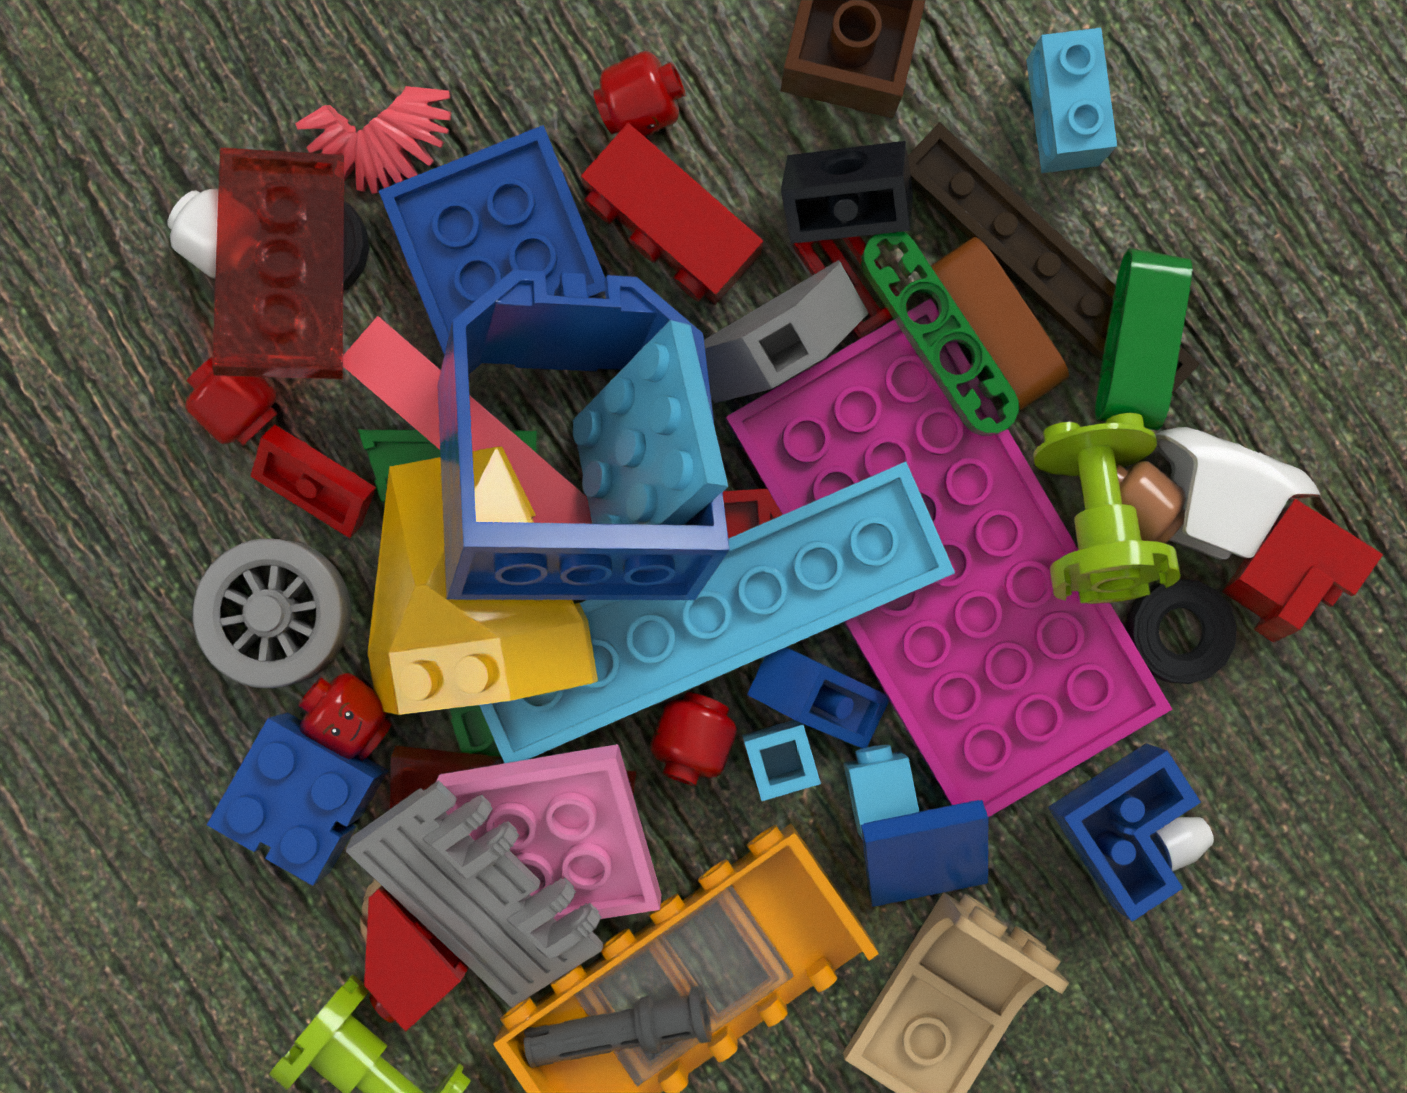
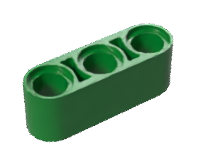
(1144, 336)

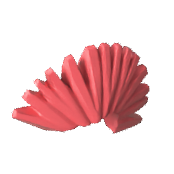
(382, 145)

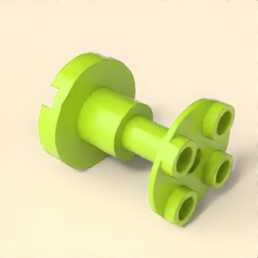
(1111, 556)
(350, 1053)

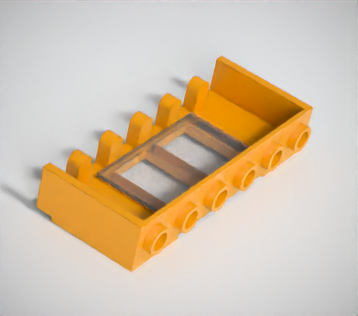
(746, 937)

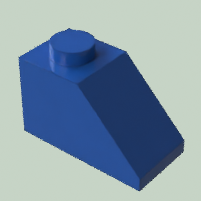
(819, 696)

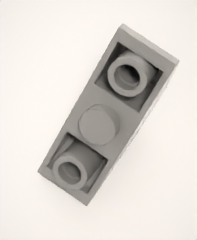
(783, 335)

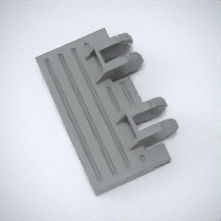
(476, 892)

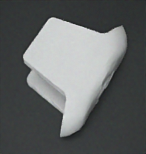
(1228, 491)

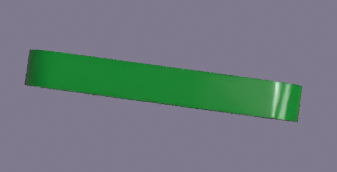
(948, 327)

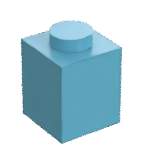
(781, 759)
(880, 785)

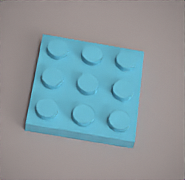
(651, 438)

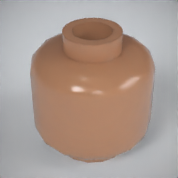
(1156, 500)

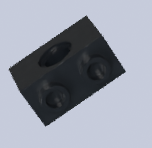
(847, 192)

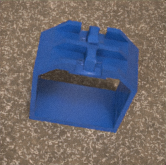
(561, 560)

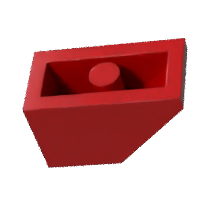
(405, 962)

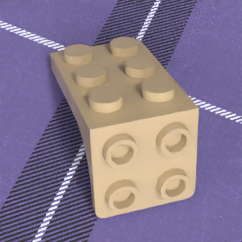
(950, 1000)

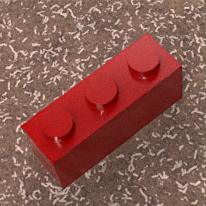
(670, 216)

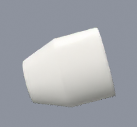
(1183, 841)

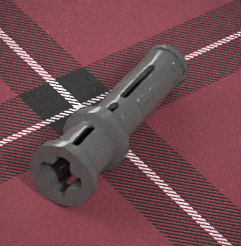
(644, 1026)

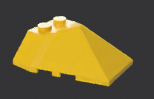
(462, 652)

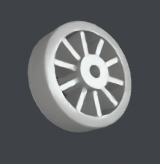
(272, 613)

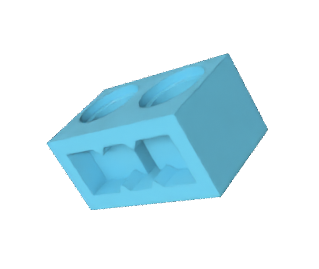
(1071, 100)

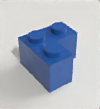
(1113, 822)

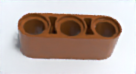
(1002, 321)

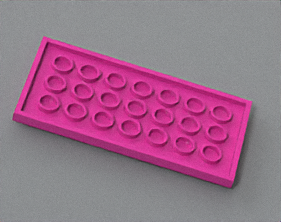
(986, 662)

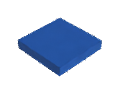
(926, 852)

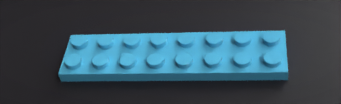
(765, 595)

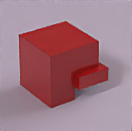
(1297, 567)

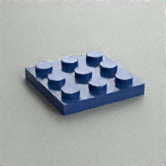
(483, 219)

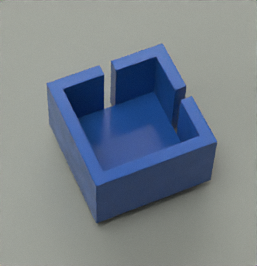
(292, 798)

